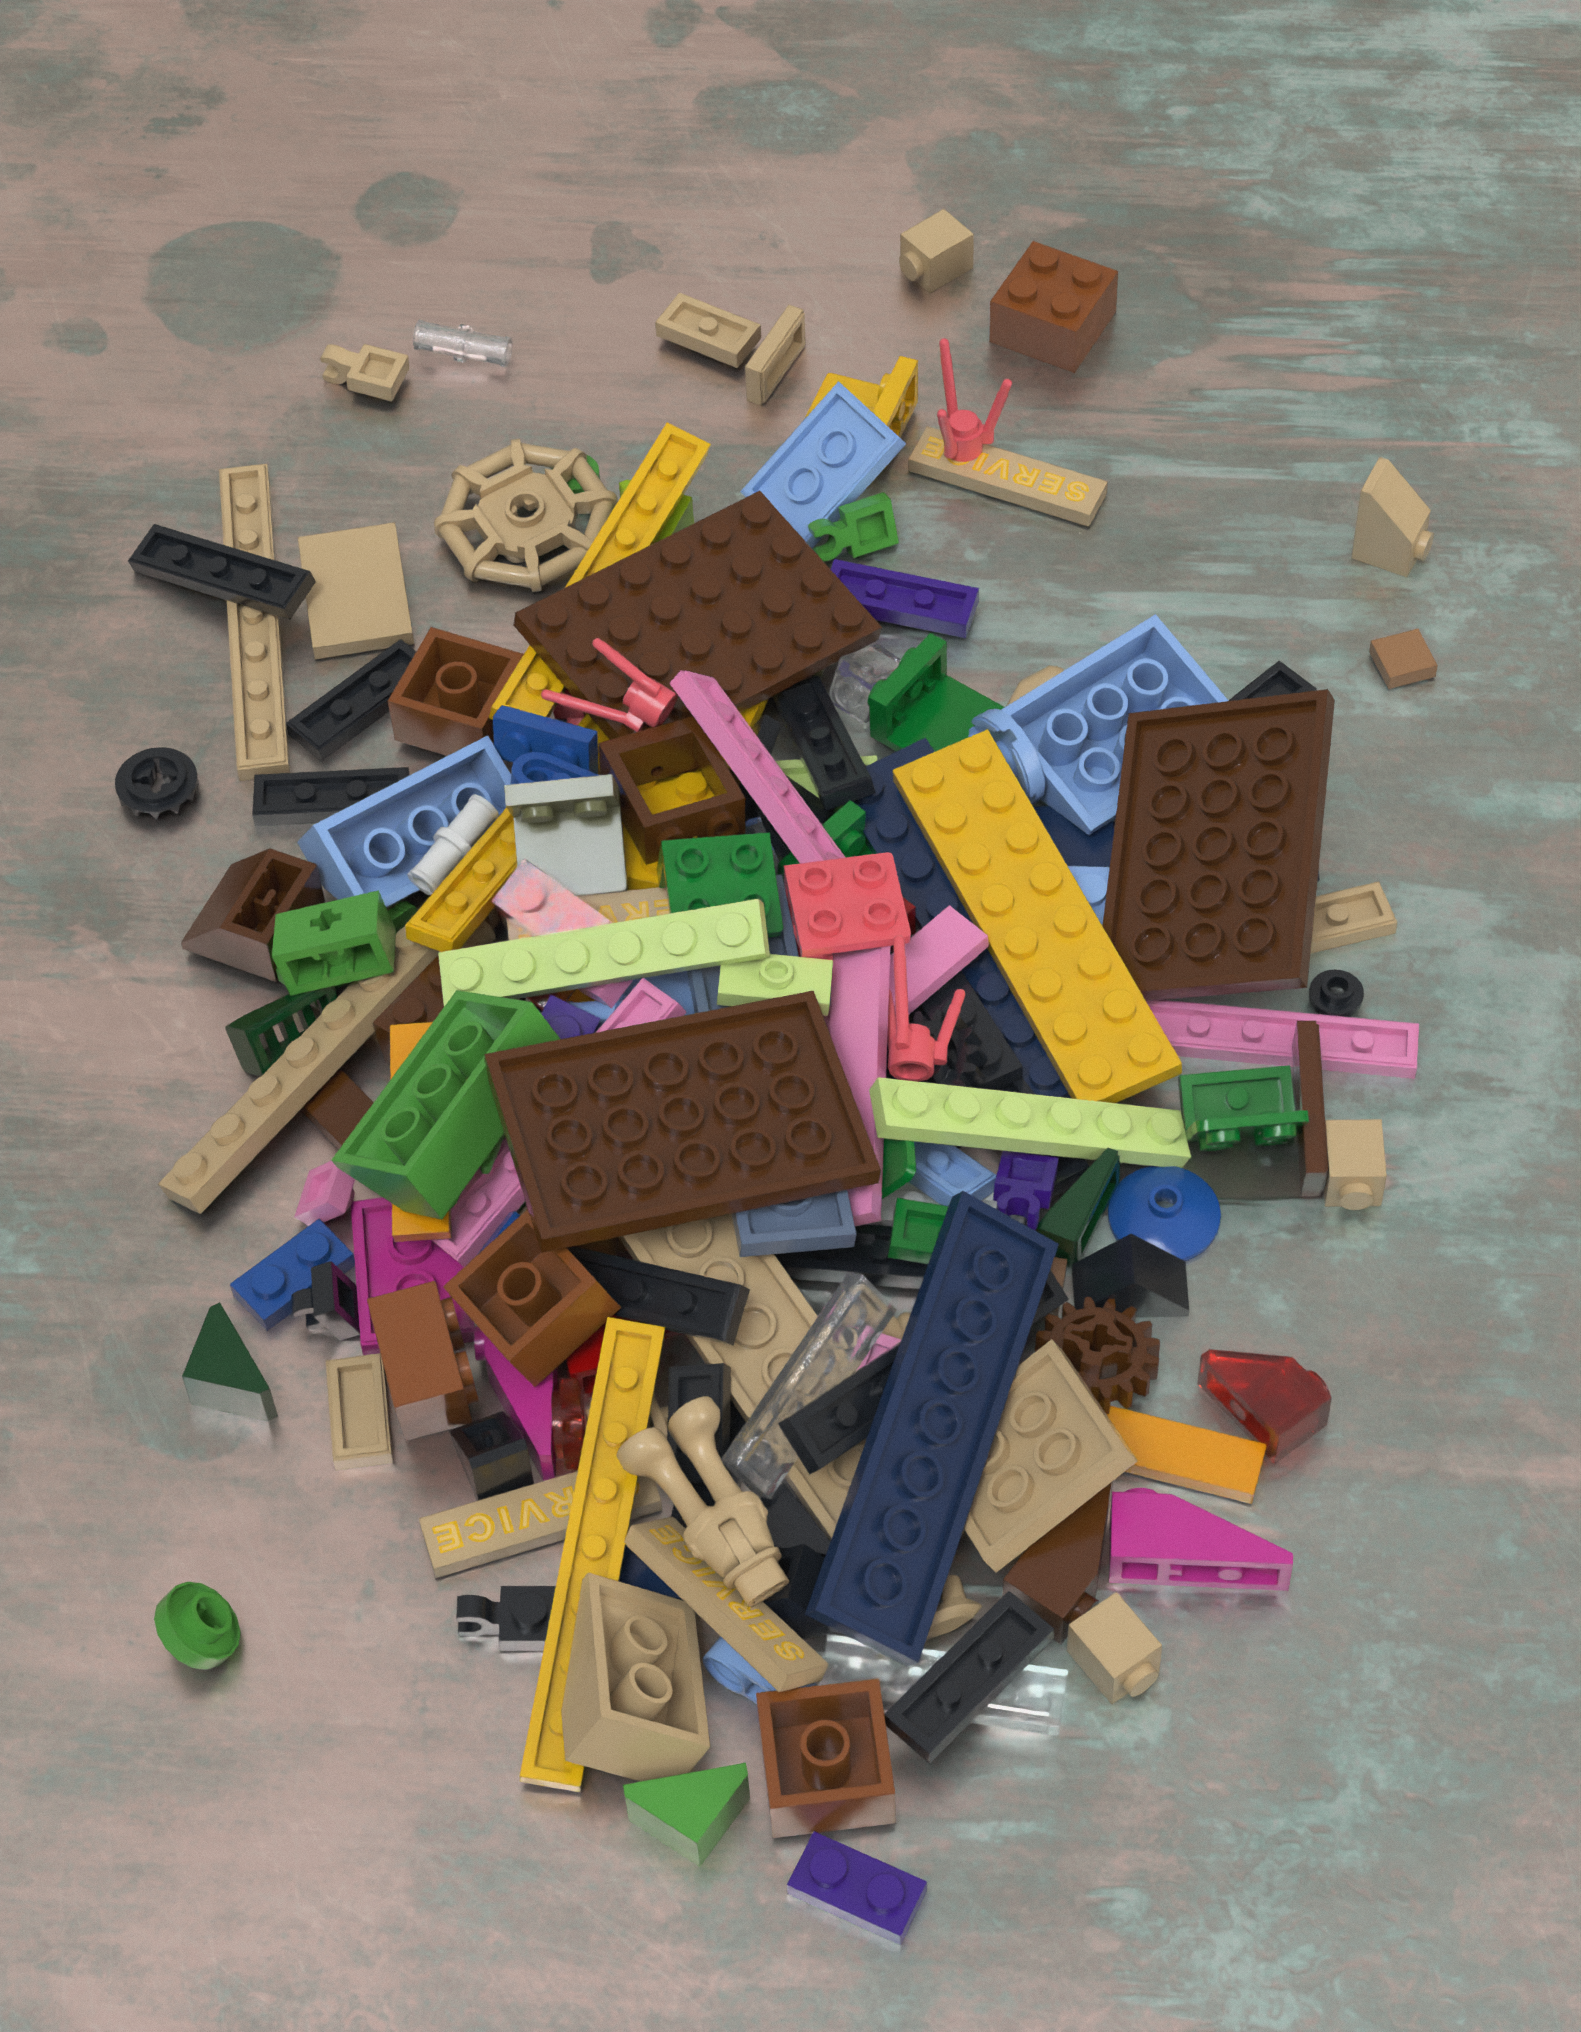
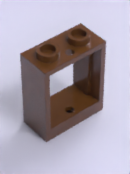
(662, 754)

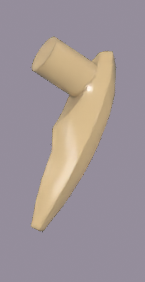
(954, 1610)

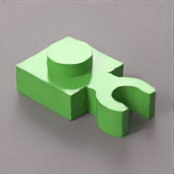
(862, 528)

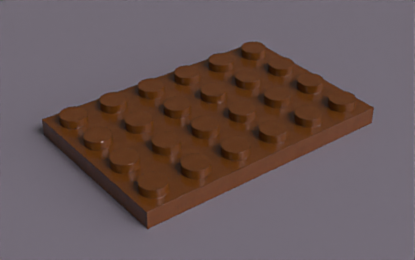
(715, 599)
(1219, 845)
(679, 1120)

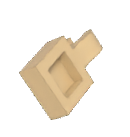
(369, 372)

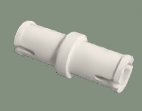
(453, 844)

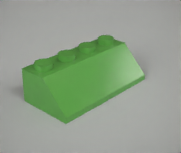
(438, 1108)

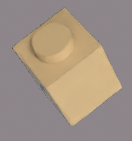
(936, 251)
(1355, 1164)
(1115, 1649)

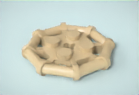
(526, 537)

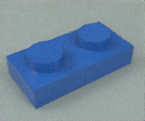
(526, 732)
(269, 1284)

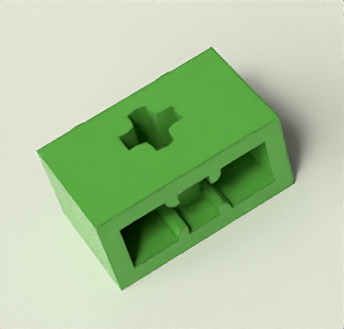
(334, 943)

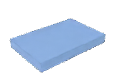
(826, 461)

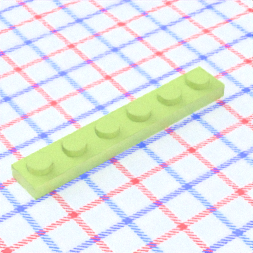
(609, 952)
(1027, 1123)

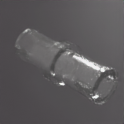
(462, 343)

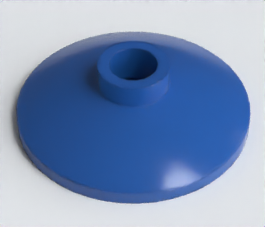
(1180, 1229)

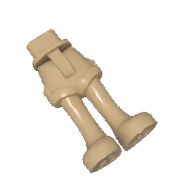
(732, 1532)

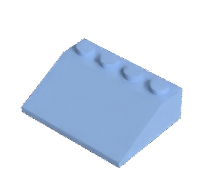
(1083, 715)

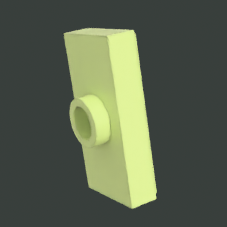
(775, 978)

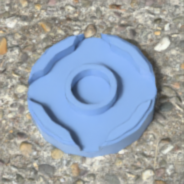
(1015, 748)

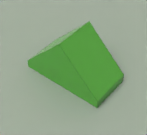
(690, 1808)

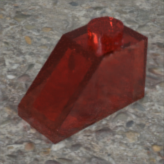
(1267, 1397)

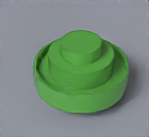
(197, 1625)

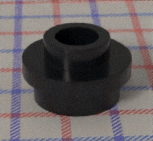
(1336, 1004)

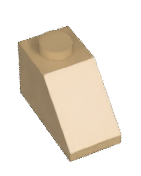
(1391, 522)

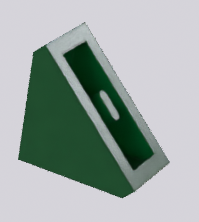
(224, 1373)

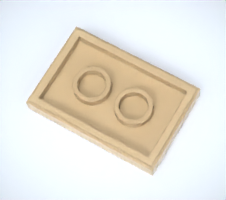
(357, 590)

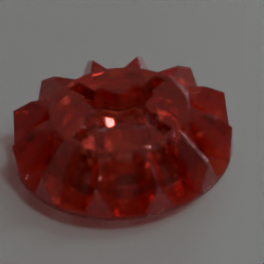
(568, 1422)

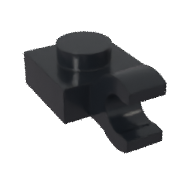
(518, 1618)

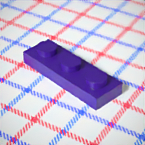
(910, 598)

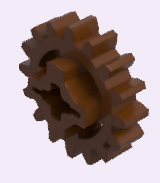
(1106, 1349)

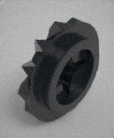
(141, 770)

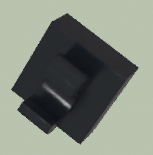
(329, 1302)

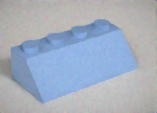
(390, 831)

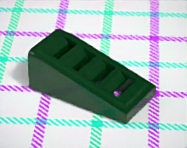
(254, 1032)
(1081, 1208)

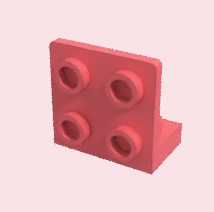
(845, 904)

